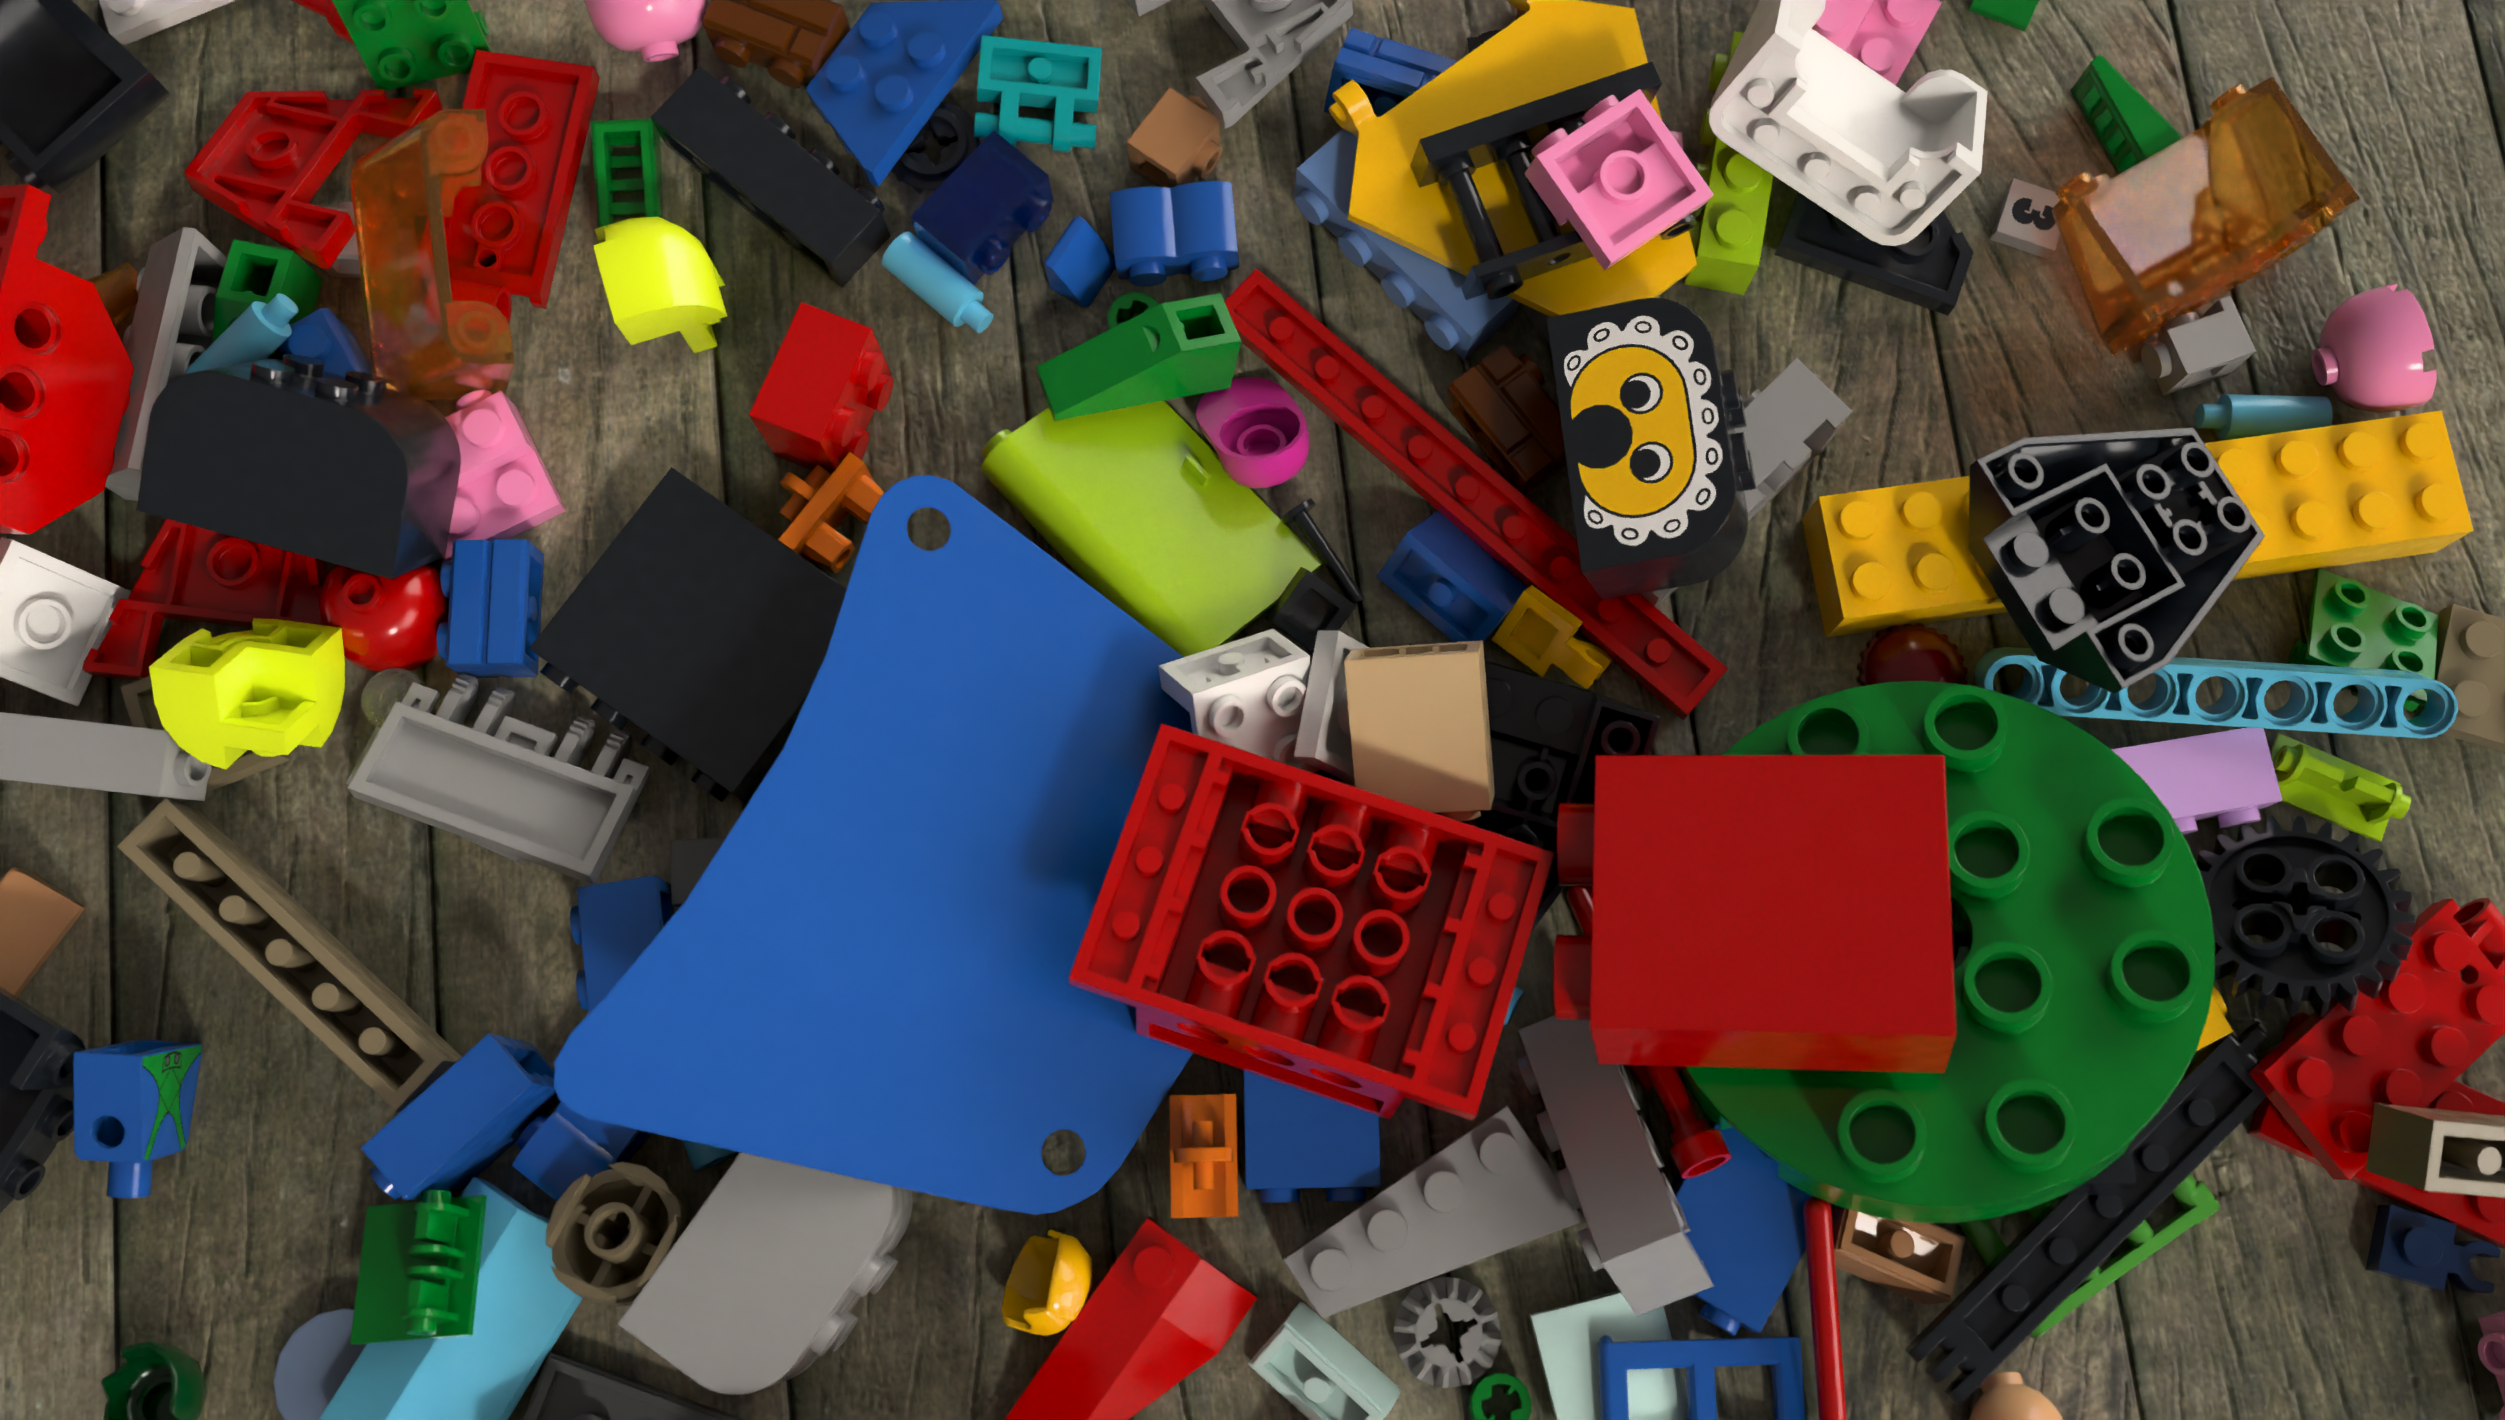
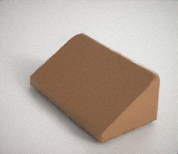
(31, 925)
(1898, 1255)

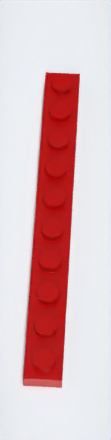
(1467, 491)

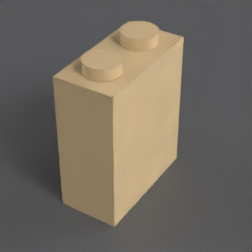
(1422, 726)

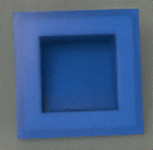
(1079, 263)

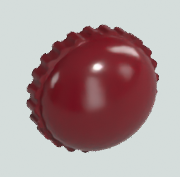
(1911, 655)

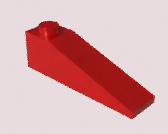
(1138, 1334)

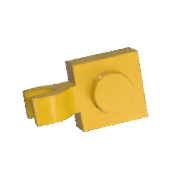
(1542, 635)

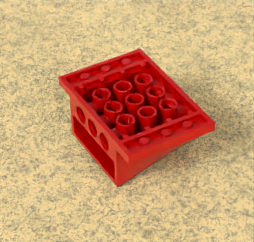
(59, 376)
(1311, 929)

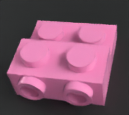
(1878, 31)
(1617, 177)
(501, 474)

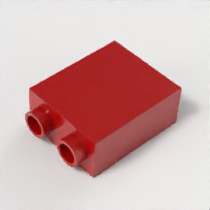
(1762, 912)

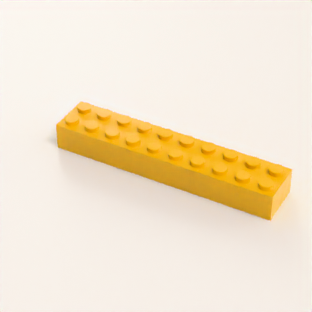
(2314, 493)

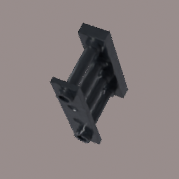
(1508, 140)

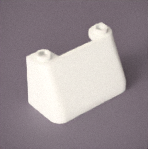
(1844, 131)

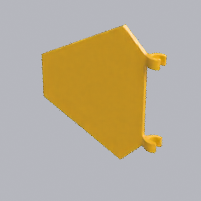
(1530, 59)

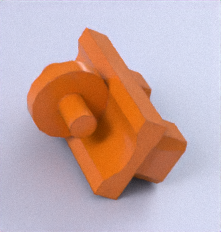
(821, 506)
(1203, 1156)

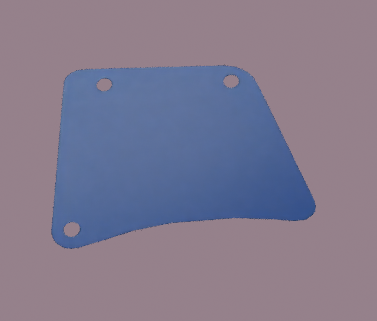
(908, 892)

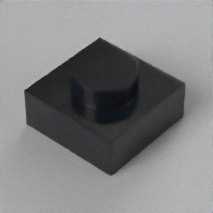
(1308, 607)

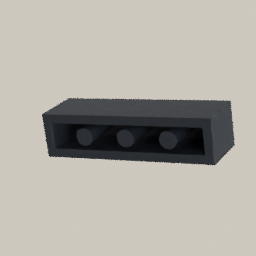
(772, 175)

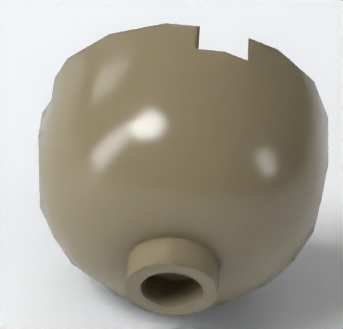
(614, 1232)

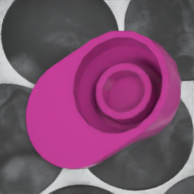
(1255, 431)

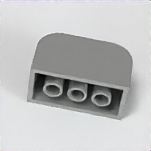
(769, 1273)

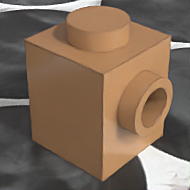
(1175, 141)

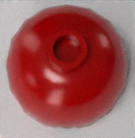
(383, 618)

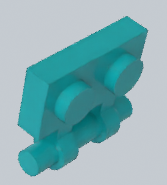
(1042, 77)

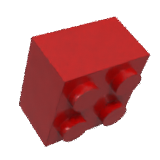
(822, 390)

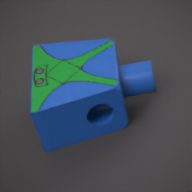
(134, 1107)

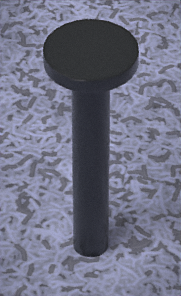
(1323, 549)

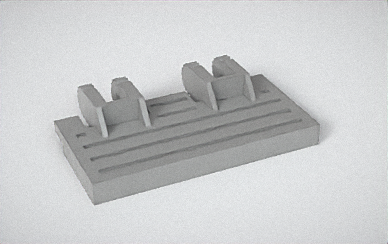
(499, 778)

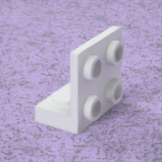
(1245, 694)

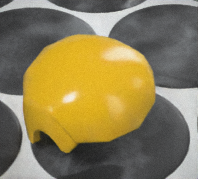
(1047, 1285)

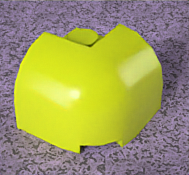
(659, 281)
(251, 690)

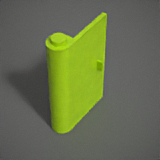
(1149, 520)

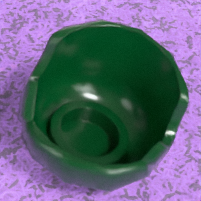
(155, 1385)

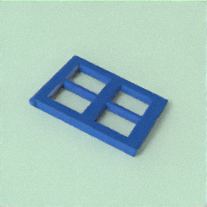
(1699, 1360)

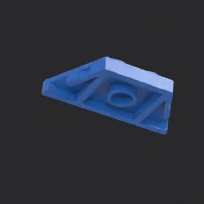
(897, 73)

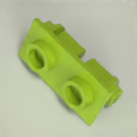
(2336, 789)

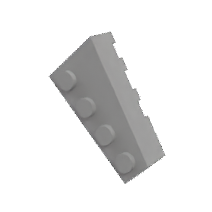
(1785, 433)
(1611, 1167)
(1447, 1212)

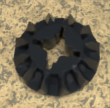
(950, 127)

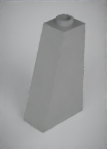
(98, 757)

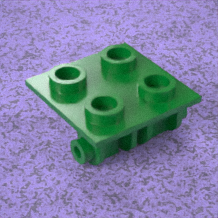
(414, 38)
(2367, 630)
(419, 1269)

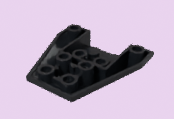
(2108, 545)
(1547, 752)

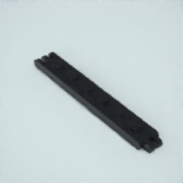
(2083, 1230)

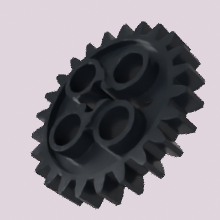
(2294, 962)

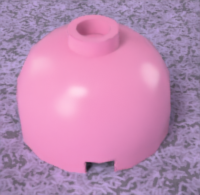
(647, 25)
(2375, 350)

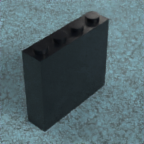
(697, 636)

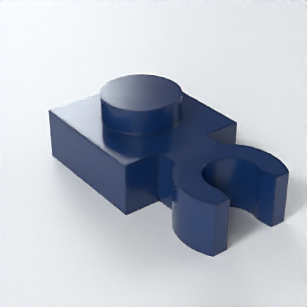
(2423, 1251)

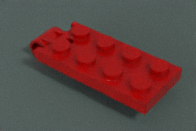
(535, 148)
(2399, 1044)

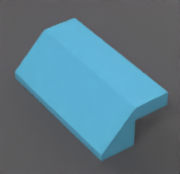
(482, 1374)

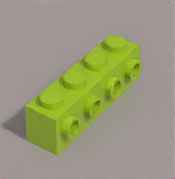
(1734, 219)

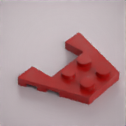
(282, 149)
(207, 580)

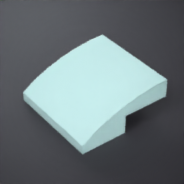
(1569, 1359)

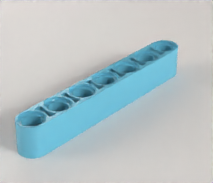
(2242, 699)

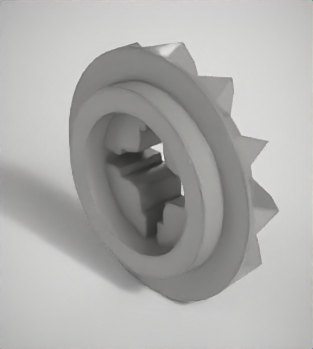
(1417, 1320)

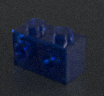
(984, 208)

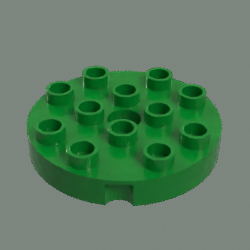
(2071, 982)

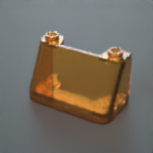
(2199, 214)
(412, 324)

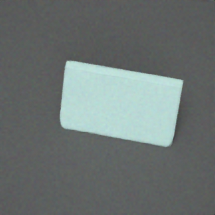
(1323, 1371)

